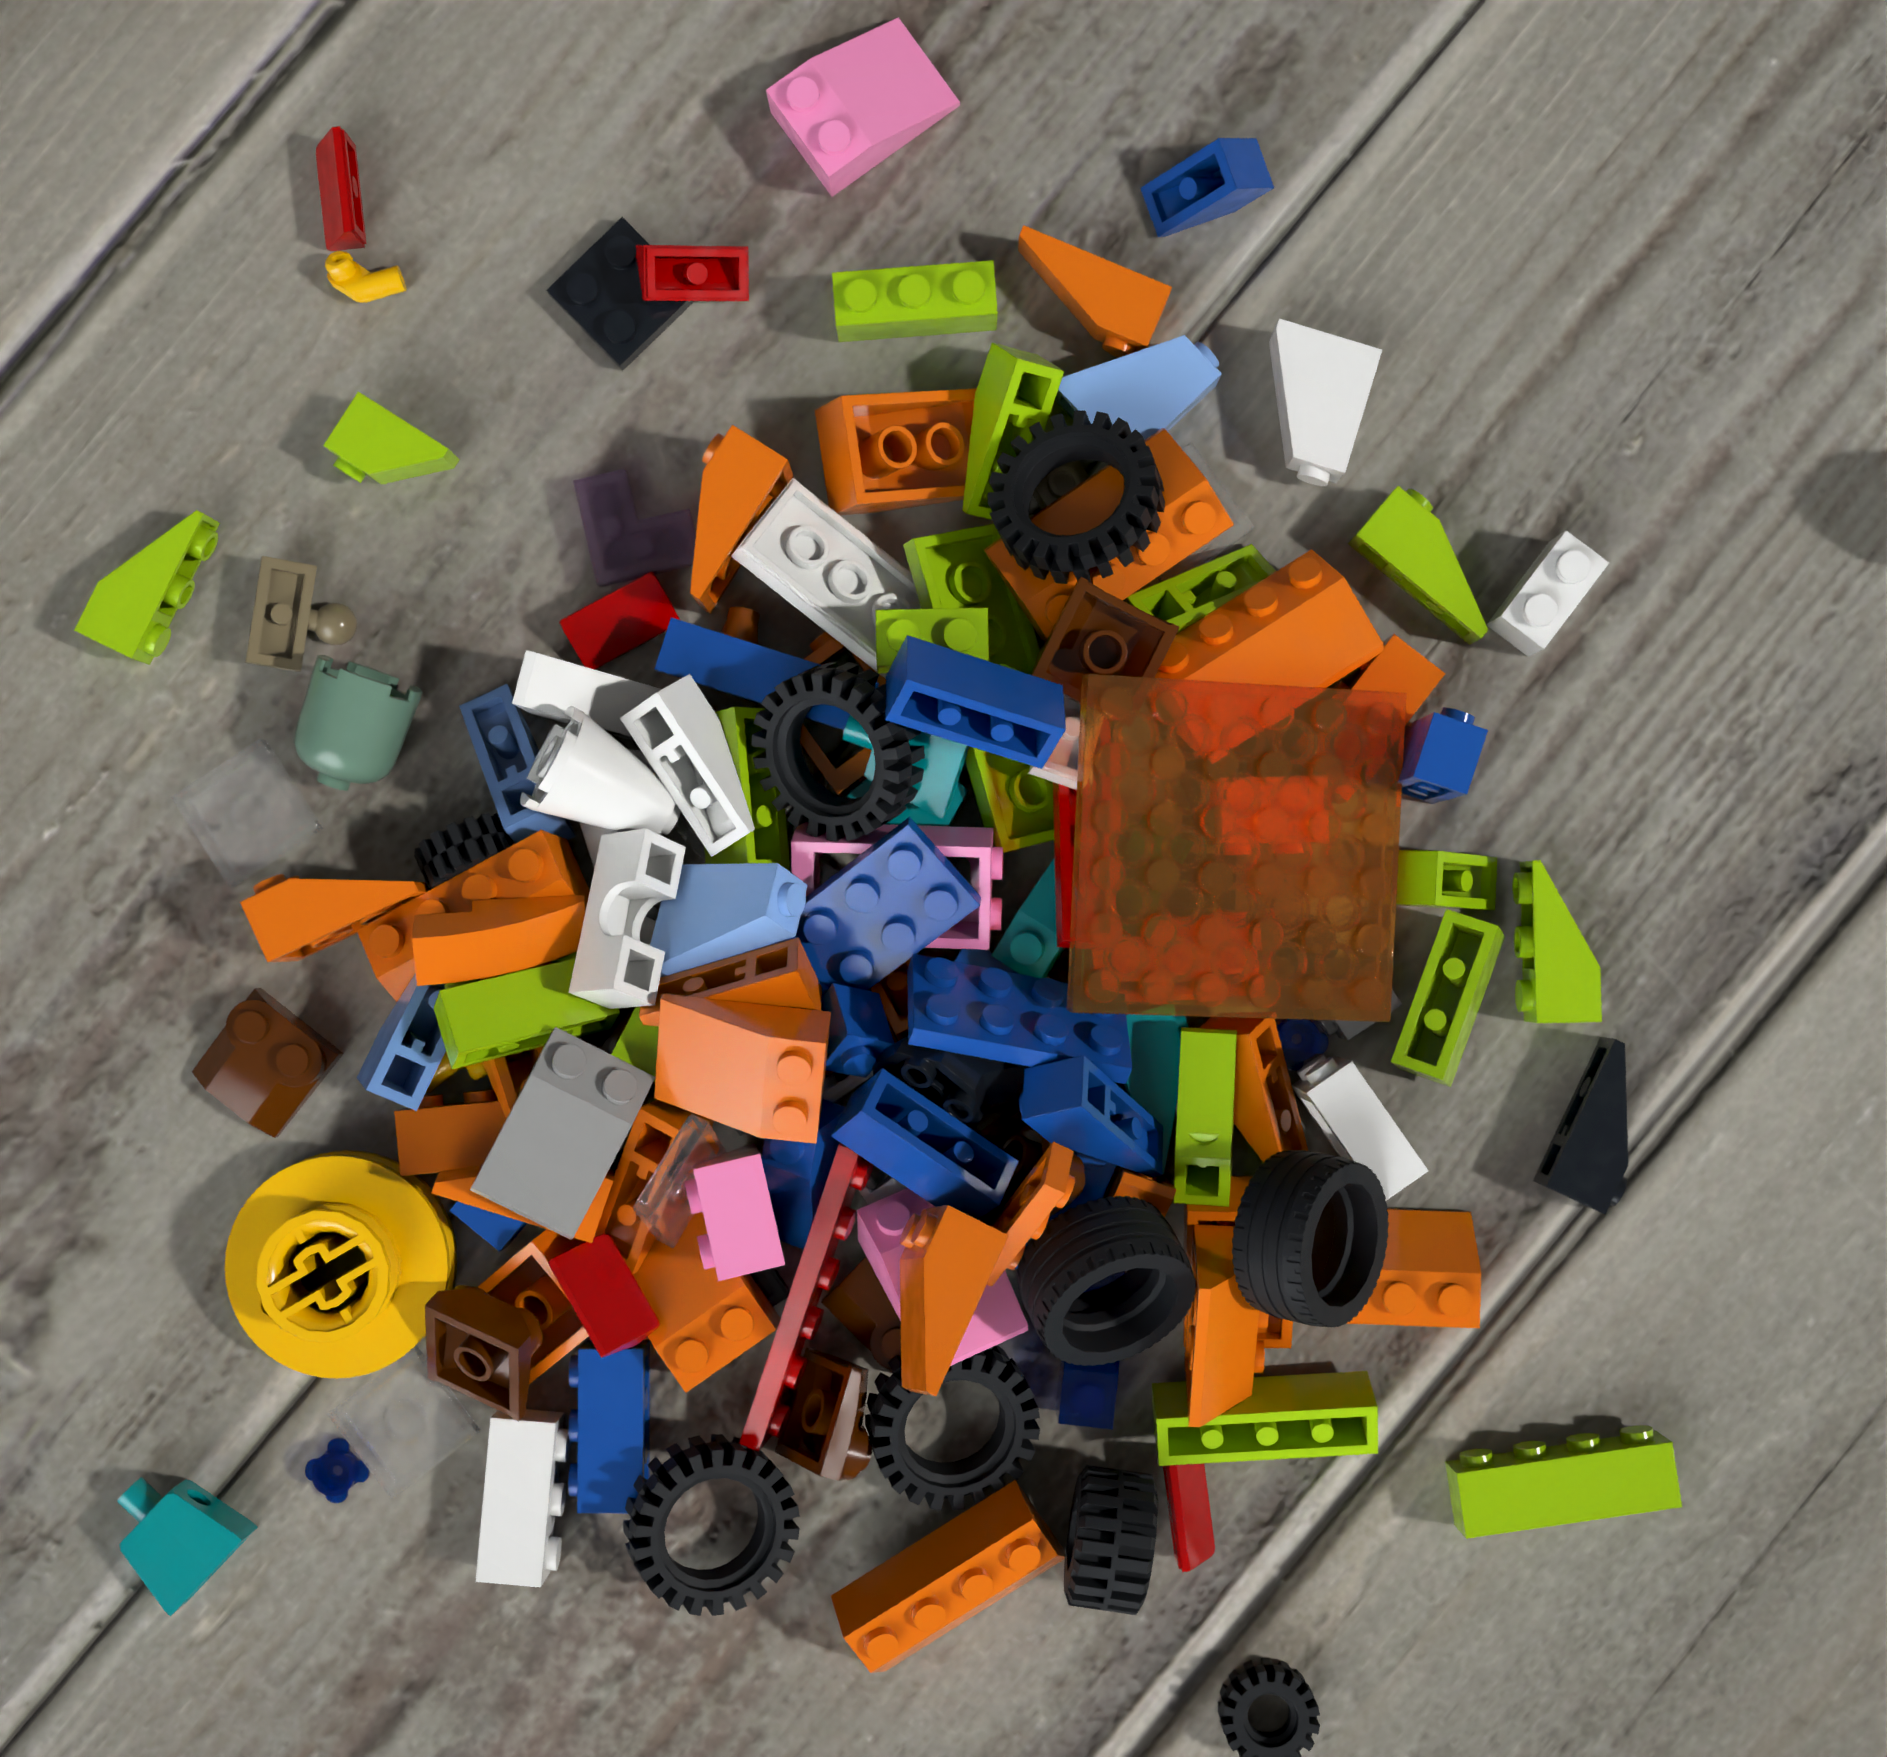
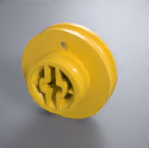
(361, 1204)

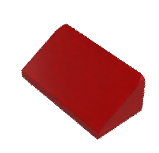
(340, 191)
(693, 272)
(619, 621)
(604, 1295)
(1189, 1514)

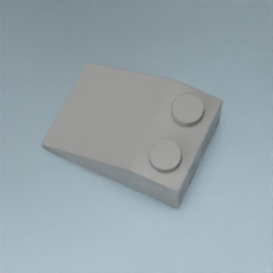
(563, 1133)

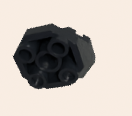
(954, 1081)

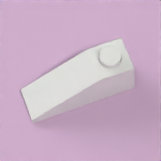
(693, 761)

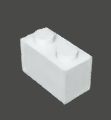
(1547, 593)

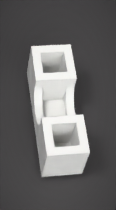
(628, 879)

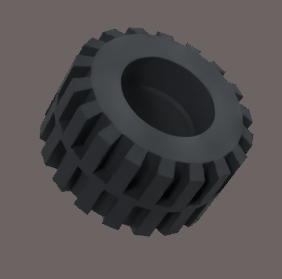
(1110, 1540)

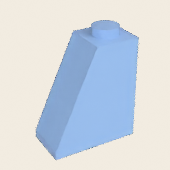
(1145, 387)
(727, 913)

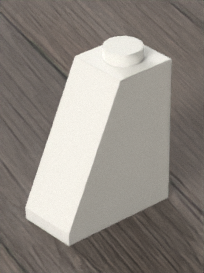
(1319, 397)
(553, 685)

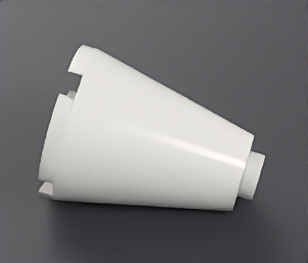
(597, 781)

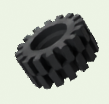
(460, 848)
(1268, 1680)

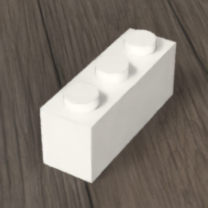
(522, 1498)

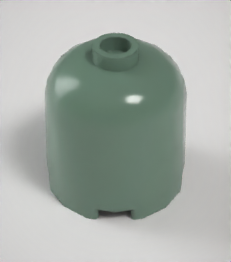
(353, 723)

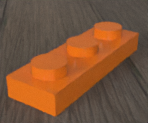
(1030, 1205)

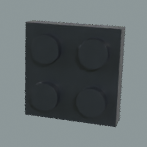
(607, 300)

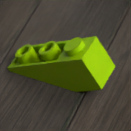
(140, 597)
(1557, 965)
(1205, 1116)

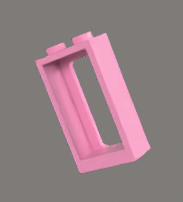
(966, 842)

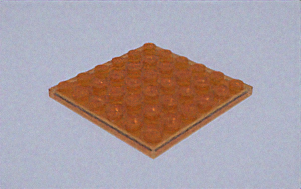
(1235, 850)

